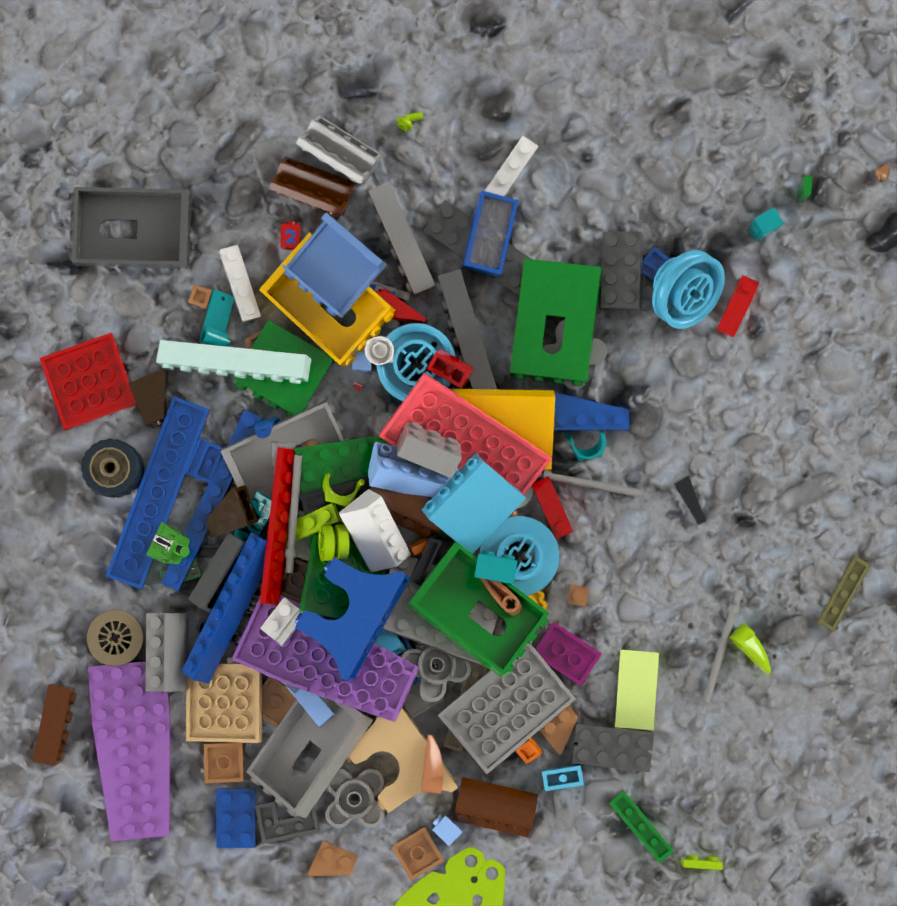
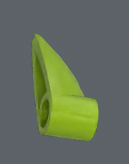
(748, 643)

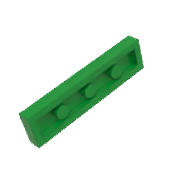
(641, 826)

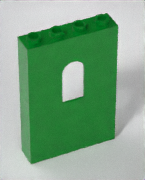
(562, 292)
(453, 593)

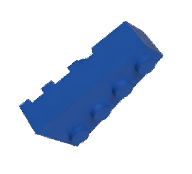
(578, 415)

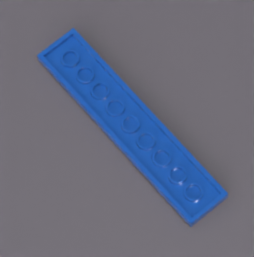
(157, 491)

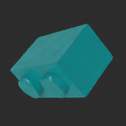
(765, 224)
(495, 568)

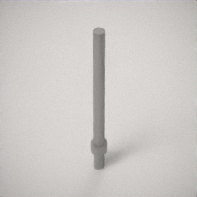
(590, 484)
(291, 552)
(733, 610)

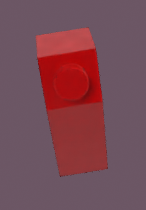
(737, 305)
(403, 311)
(551, 507)

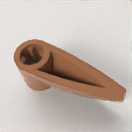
(503, 596)
(433, 769)

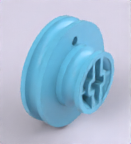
(689, 287)
(406, 341)
(539, 539)

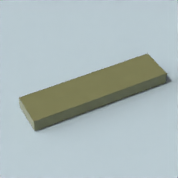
(843, 593)

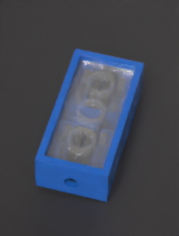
(489, 234)

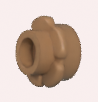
(883, 172)

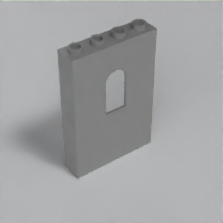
(251, 456)
(275, 761)

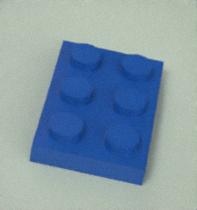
(235, 818)

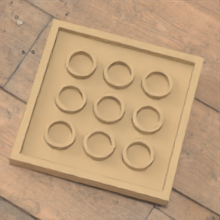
(226, 707)

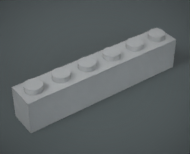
(401, 238)

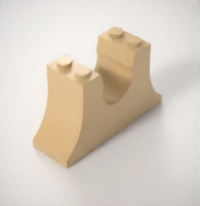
(408, 746)

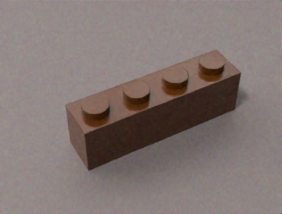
(54, 724)

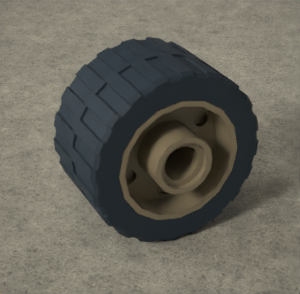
(97, 466)

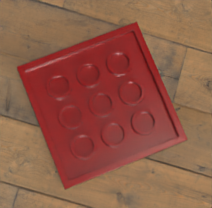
(88, 381)

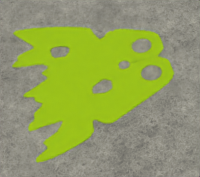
(456, 885)

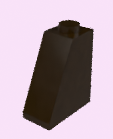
(151, 397)
(232, 512)

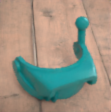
(596, 451)

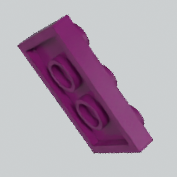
(567, 653)

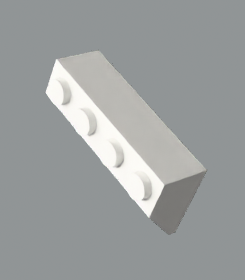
(374, 532)

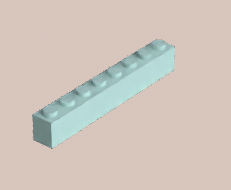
(233, 361)

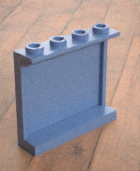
(334, 267)

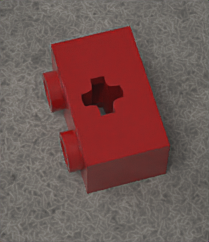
(450, 368)

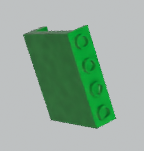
(285, 394)

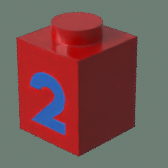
(290, 235)

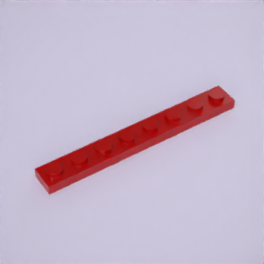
(277, 527)

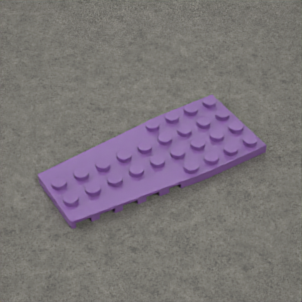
(308, 665)
(132, 750)

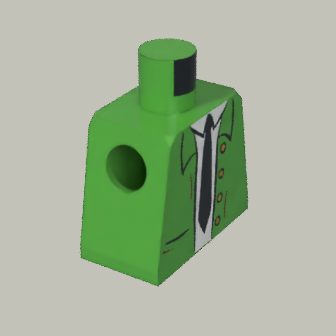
(169, 545)

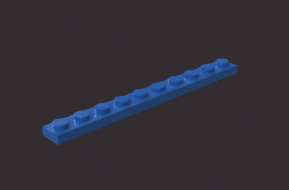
(212, 497)

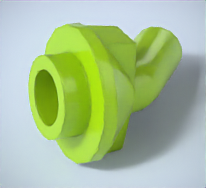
(405, 122)

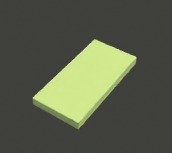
(636, 689)

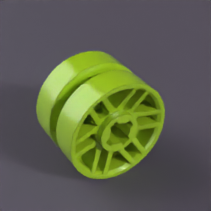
(333, 542)

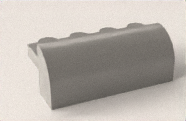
(339, 150)
(166, 651)

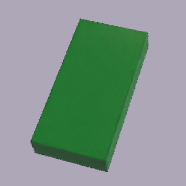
(804, 188)

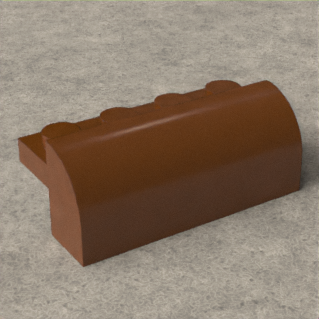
(313, 186)
(407, 511)
(495, 807)

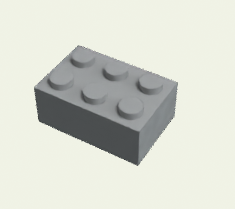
(429, 449)

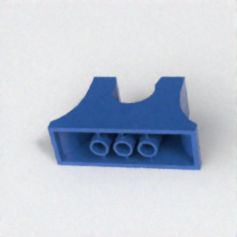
(355, 633)

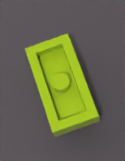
(709, 862)

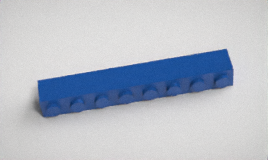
(227, 611)

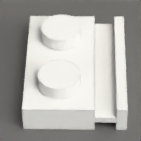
(281, 622)

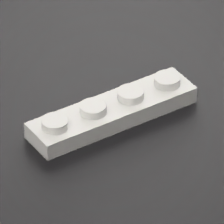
(512, 167)
(239, 283)

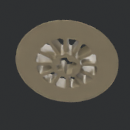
(94, 632)

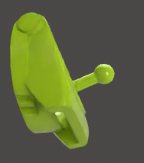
(332, 497)

